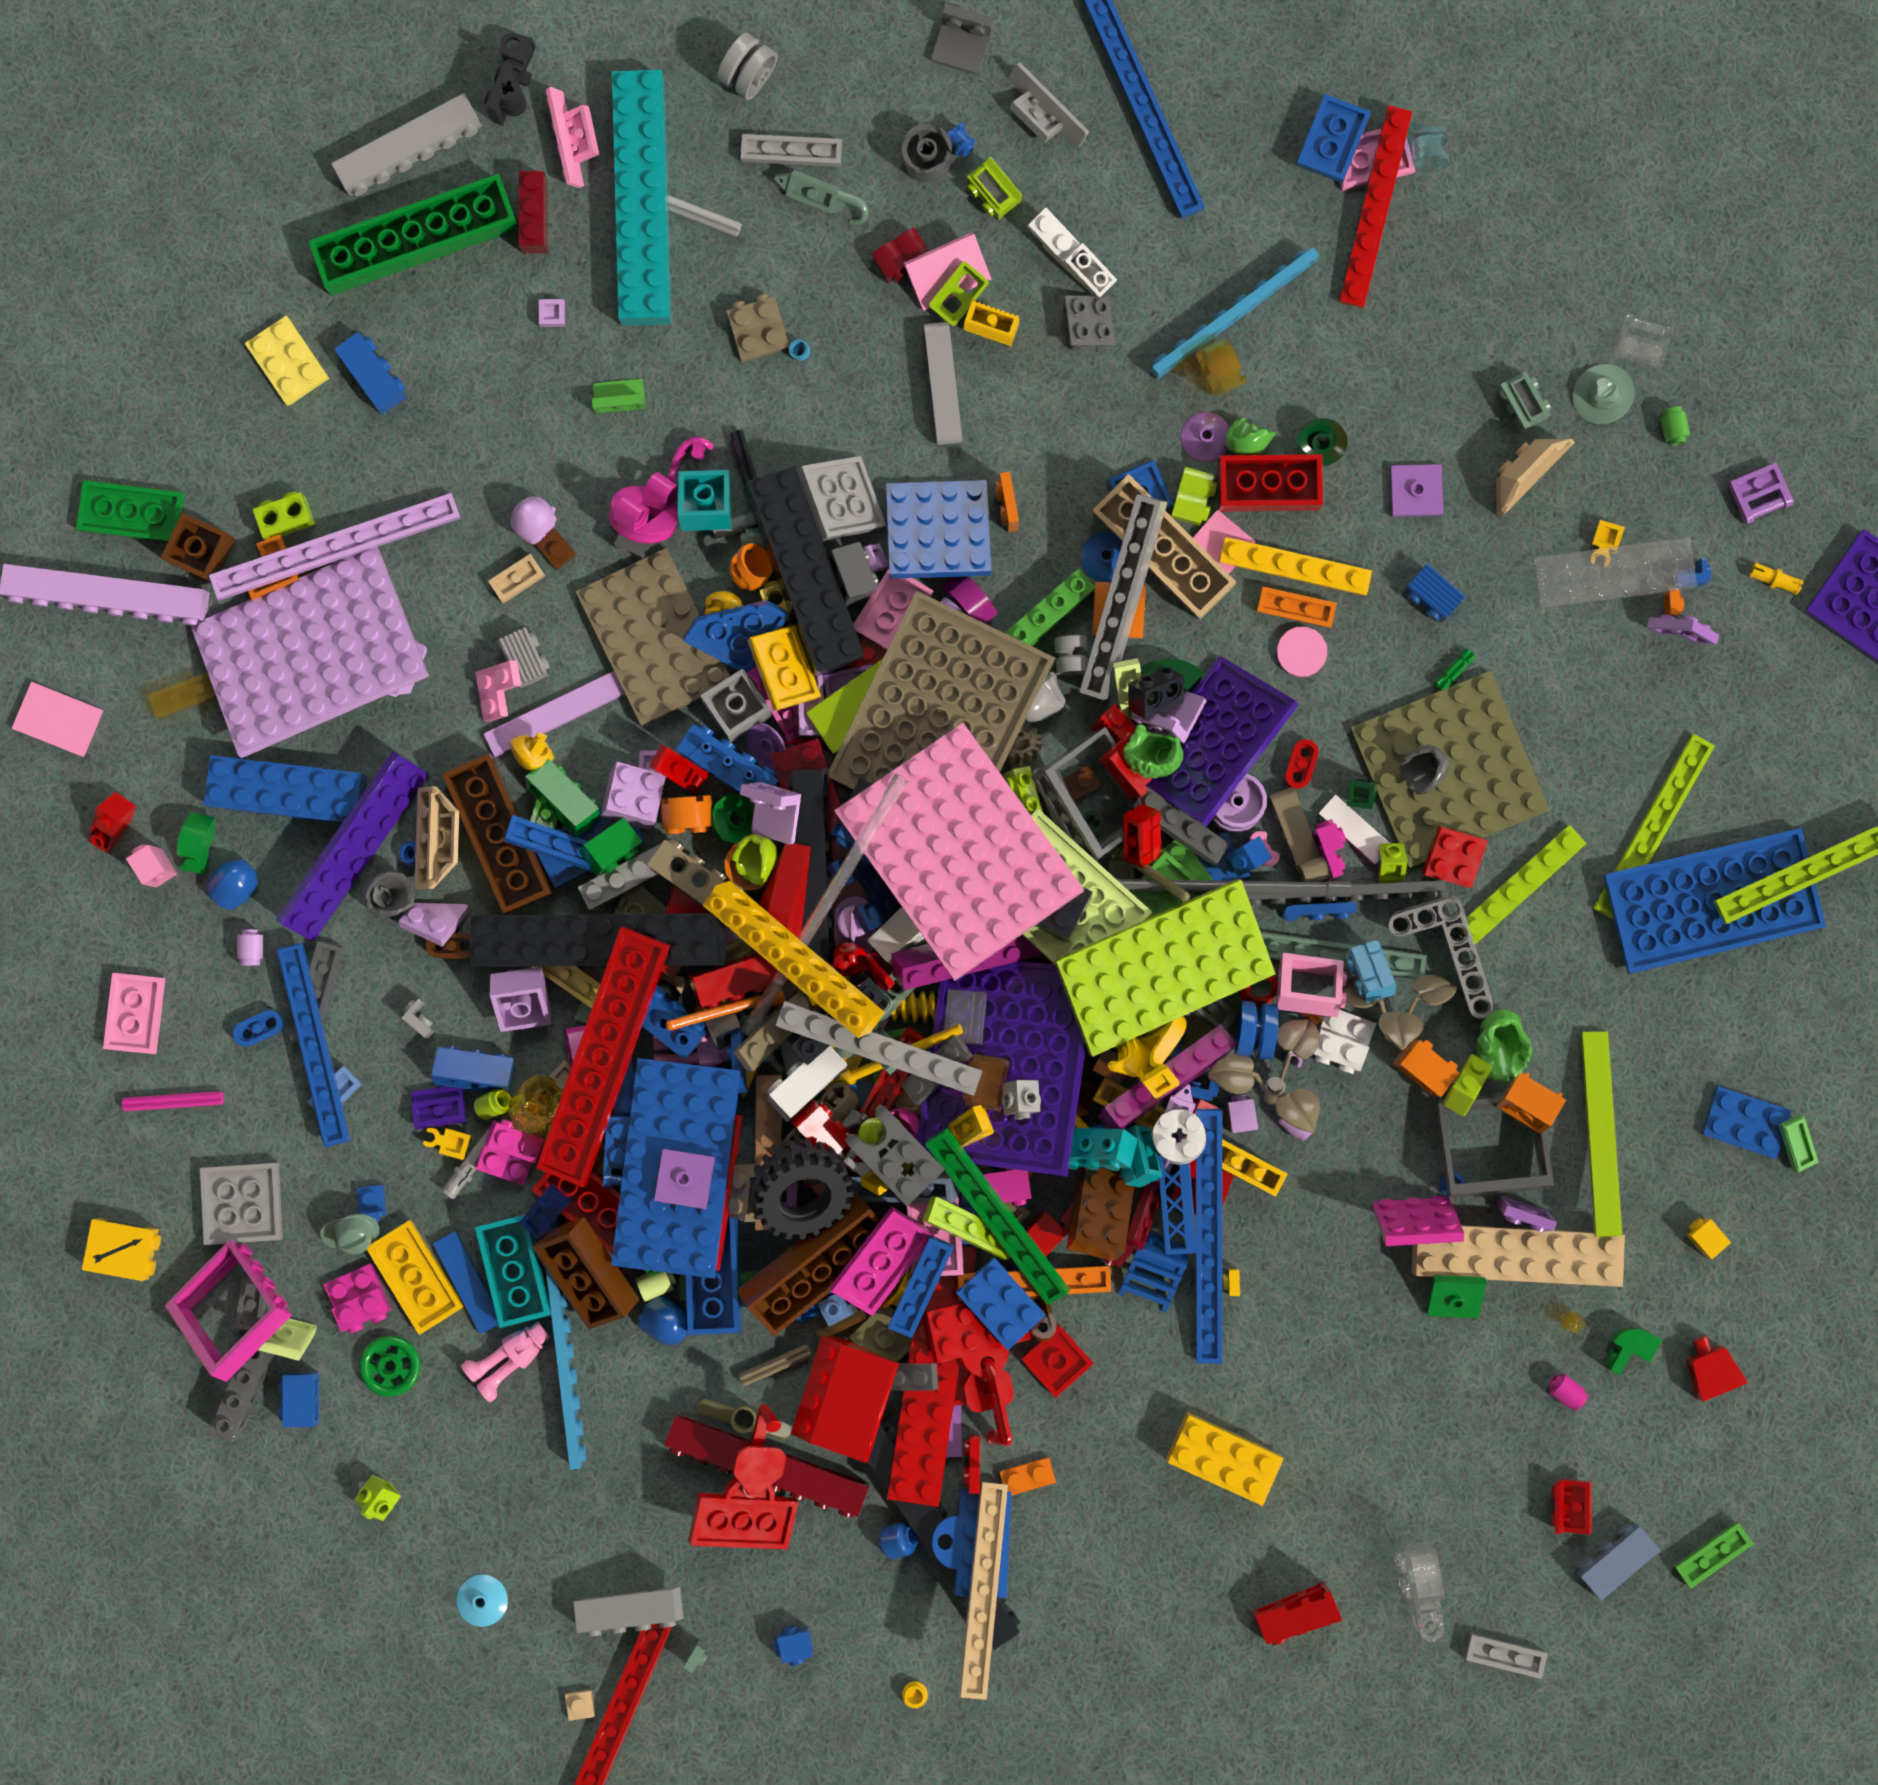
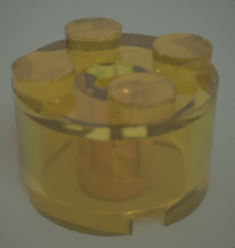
(1222, 367)
(535, 1105)

